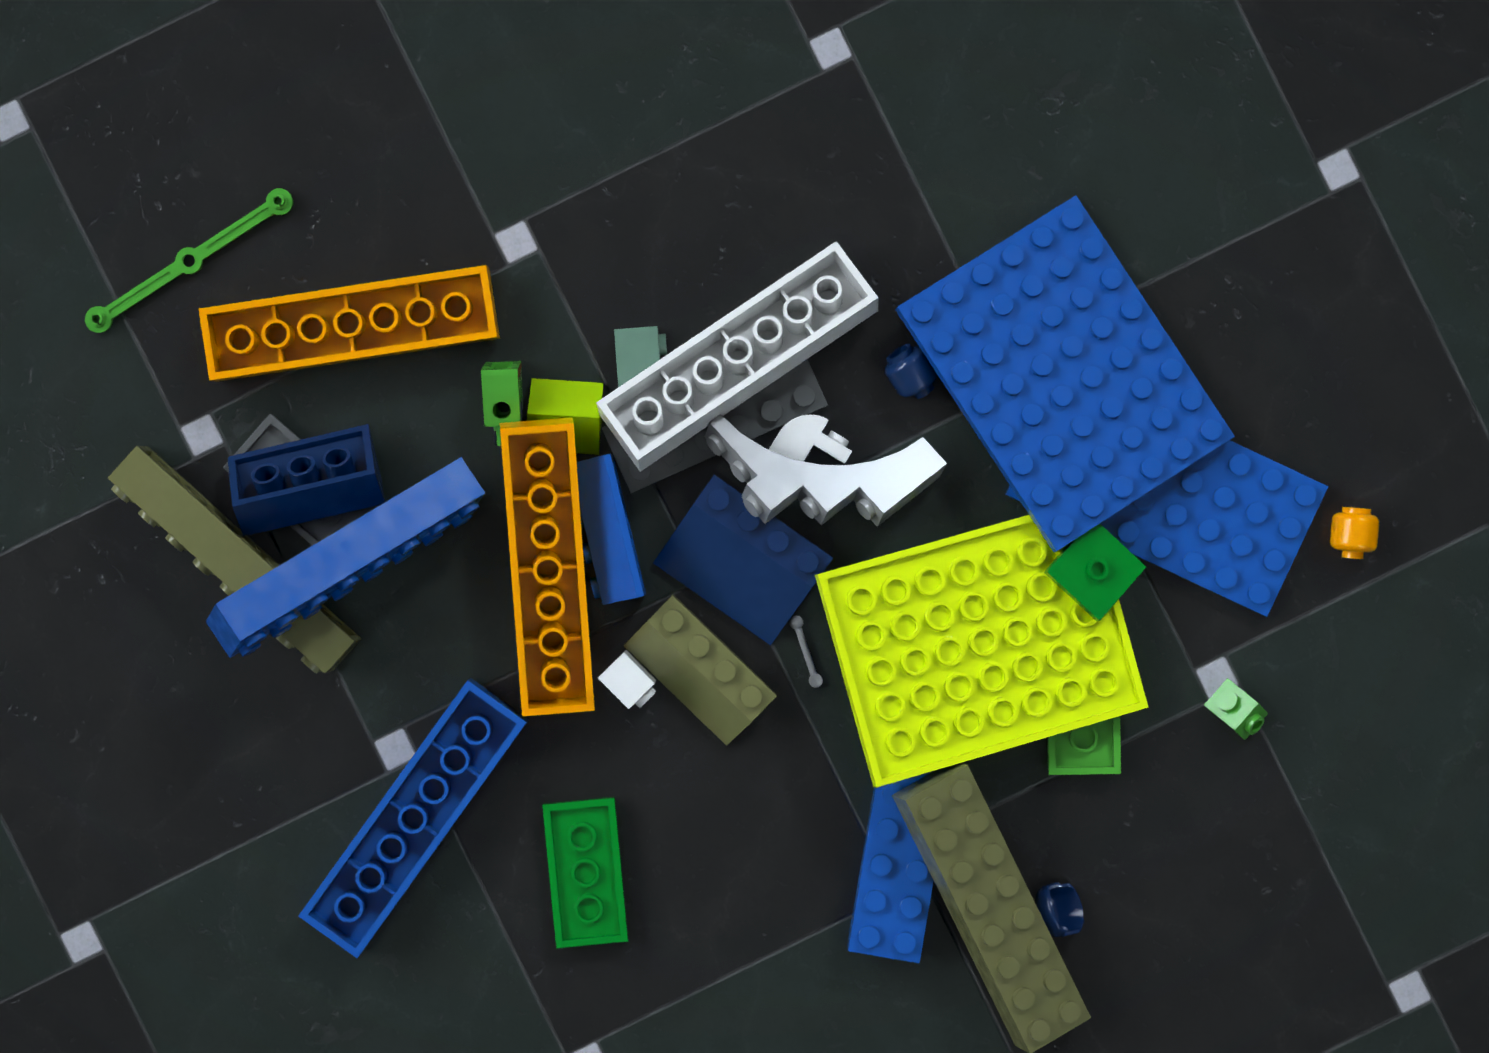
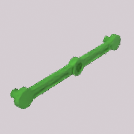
(100, 318)

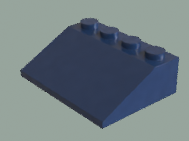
(741, 563)

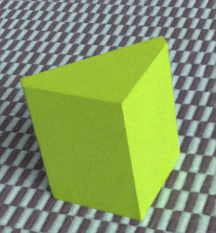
(569, 400)

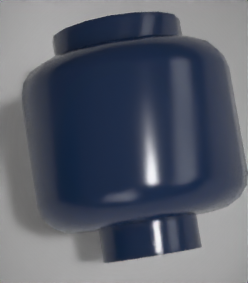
(910, 372)

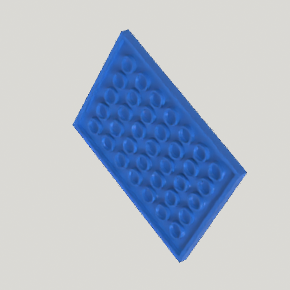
(1064, 373)

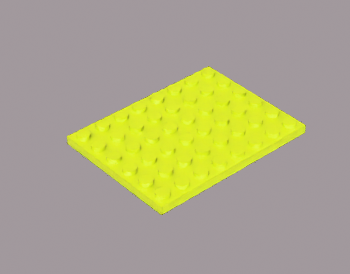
(971, 651)

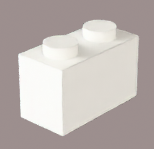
(628, 680)

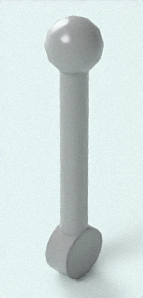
(815, 678)

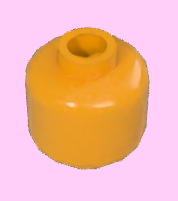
(1354, 532)

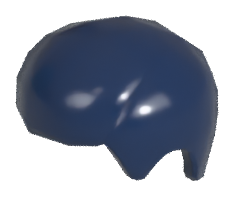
(1060, 909)

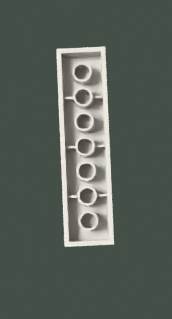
(738, 356)

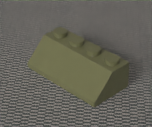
(700, 670)

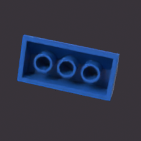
(608, 532)

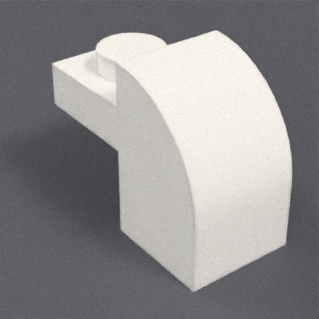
(802, 433)

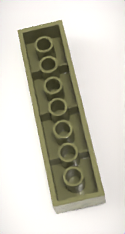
(221, 549)
(991, 906)

